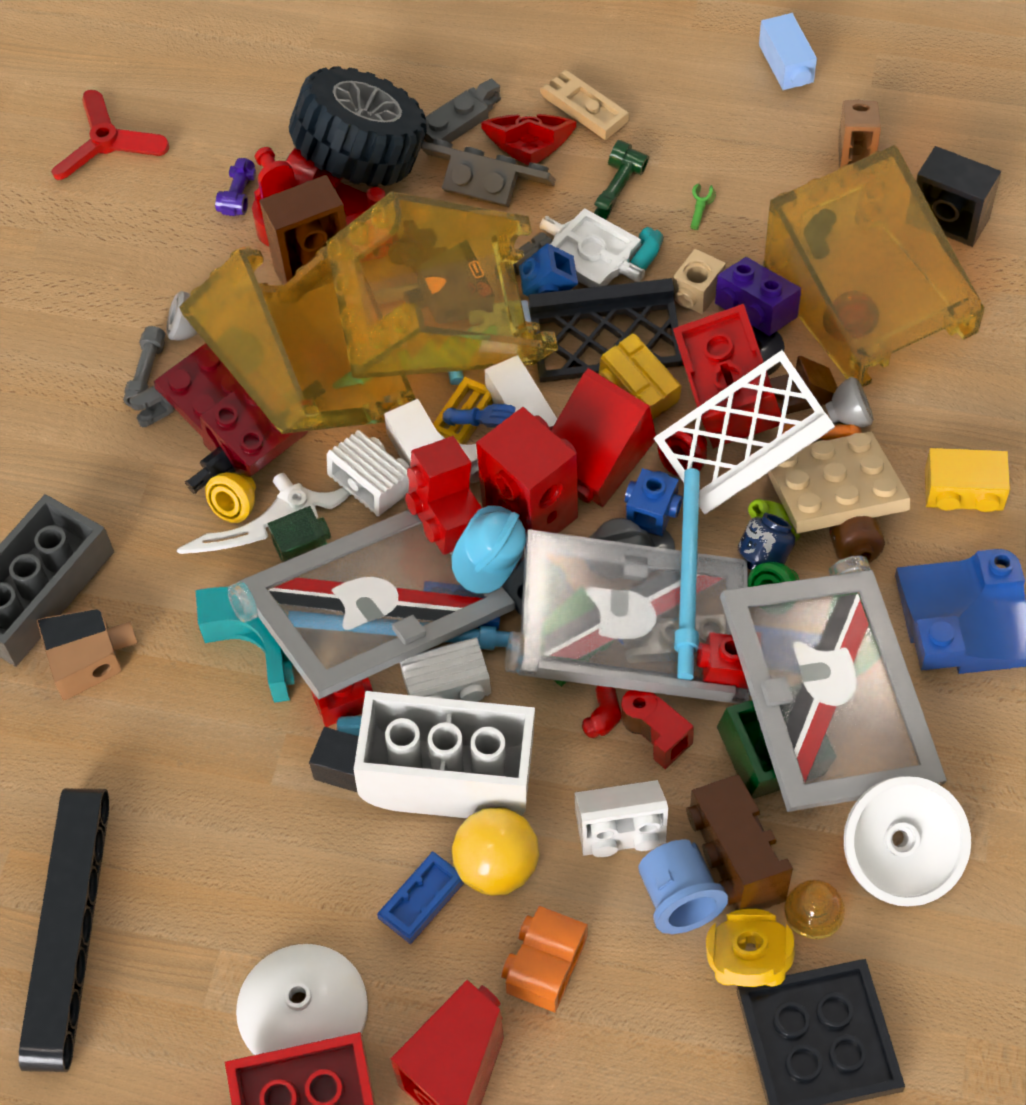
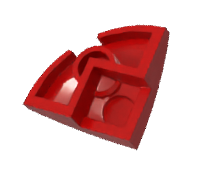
(529, 137)

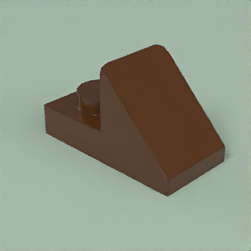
(817, 379)

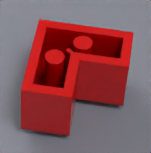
(441, 491)

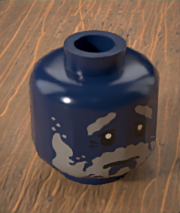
(766, 540)

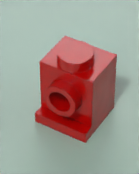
(720, 661)
(343, 702)

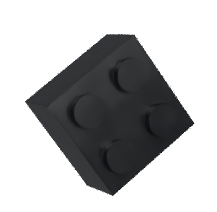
(958, 193)

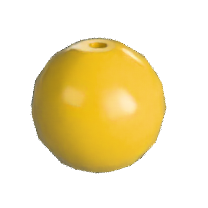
(495, 851)

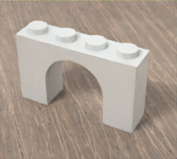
(506, 382)

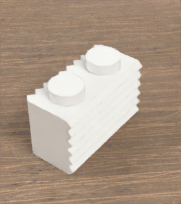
(368, 472)
(448, 672)

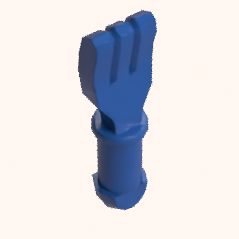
(490, 416)

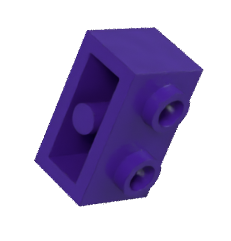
(766, 295)

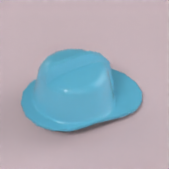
(488, 549)

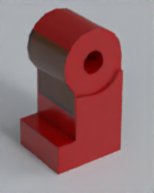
(658, 723)

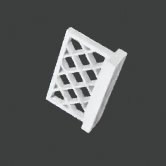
(763, 460)

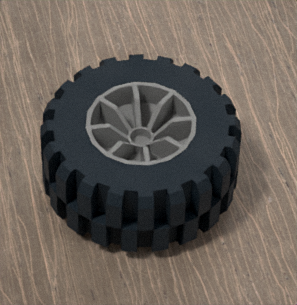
(357, 126)

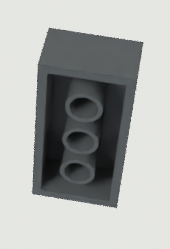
(44, 570)

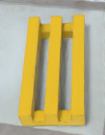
(468, 429)

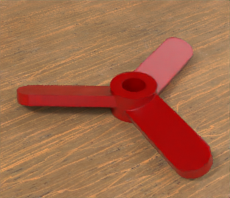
(107, 138)

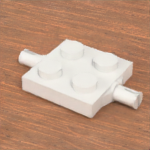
(598, 248)

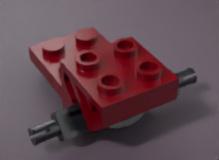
(224, 415)

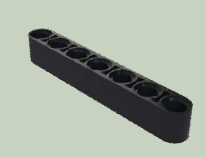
(64, 931)

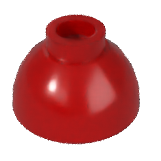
(681, 444)

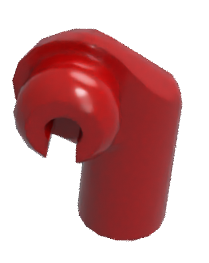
(605, 716)

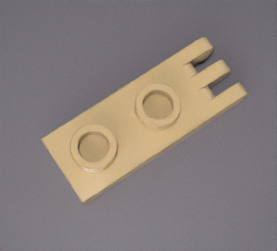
(585, 104)

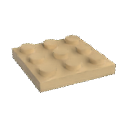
(838, 482)

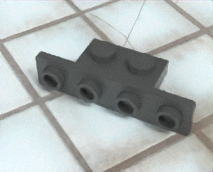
(484, 177)

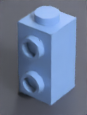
(787, 51)

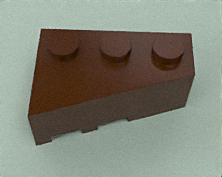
(739, 844)

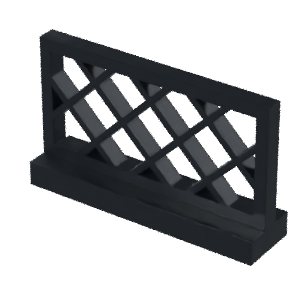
(598, 303)

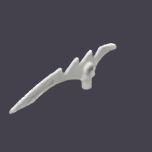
(288, 501)

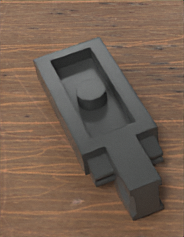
(462, 112)

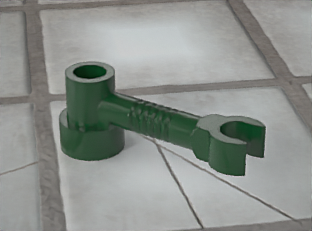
(627, 161)

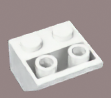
(621, 818)

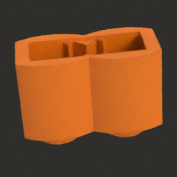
(545, 958)

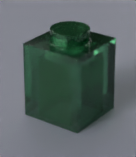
(298, 533)

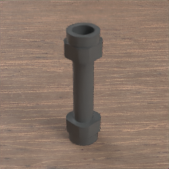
(151, 344)

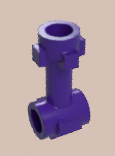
(234, 201)

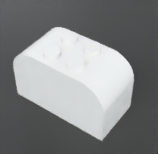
(443, 754)

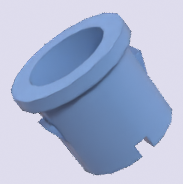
(681, 887)

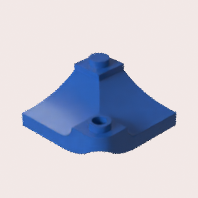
(966, 612)

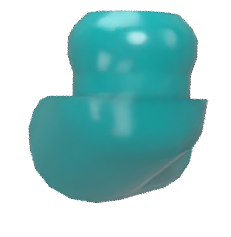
(651, 244)

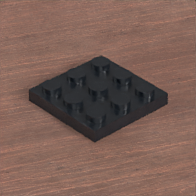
(821, 1037)

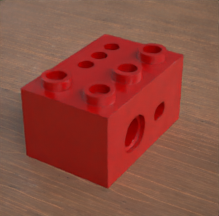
(717, 354)
(529, 472)

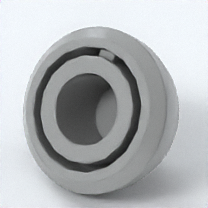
(177, 325)
(850, 405)

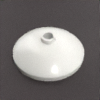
(932, 848)
(332, 1006)

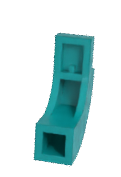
(220, 623)

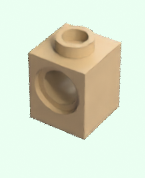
(697, 281)

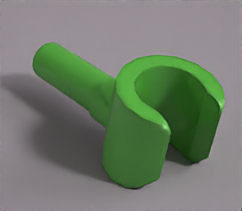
(701, 204)

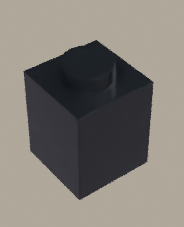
(335, 759)

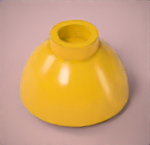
(231, 496)

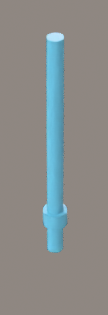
(686, 637)

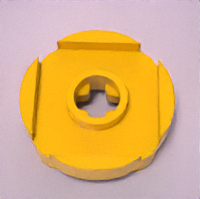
(750, 968)

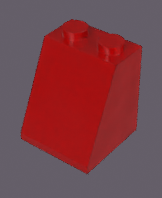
(608, 433)
(453, 1050)

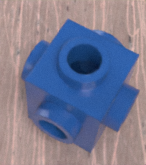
(548, 271)
(653, 501)

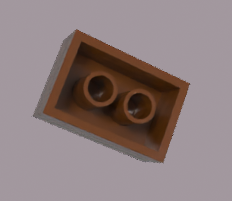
(301, 223)

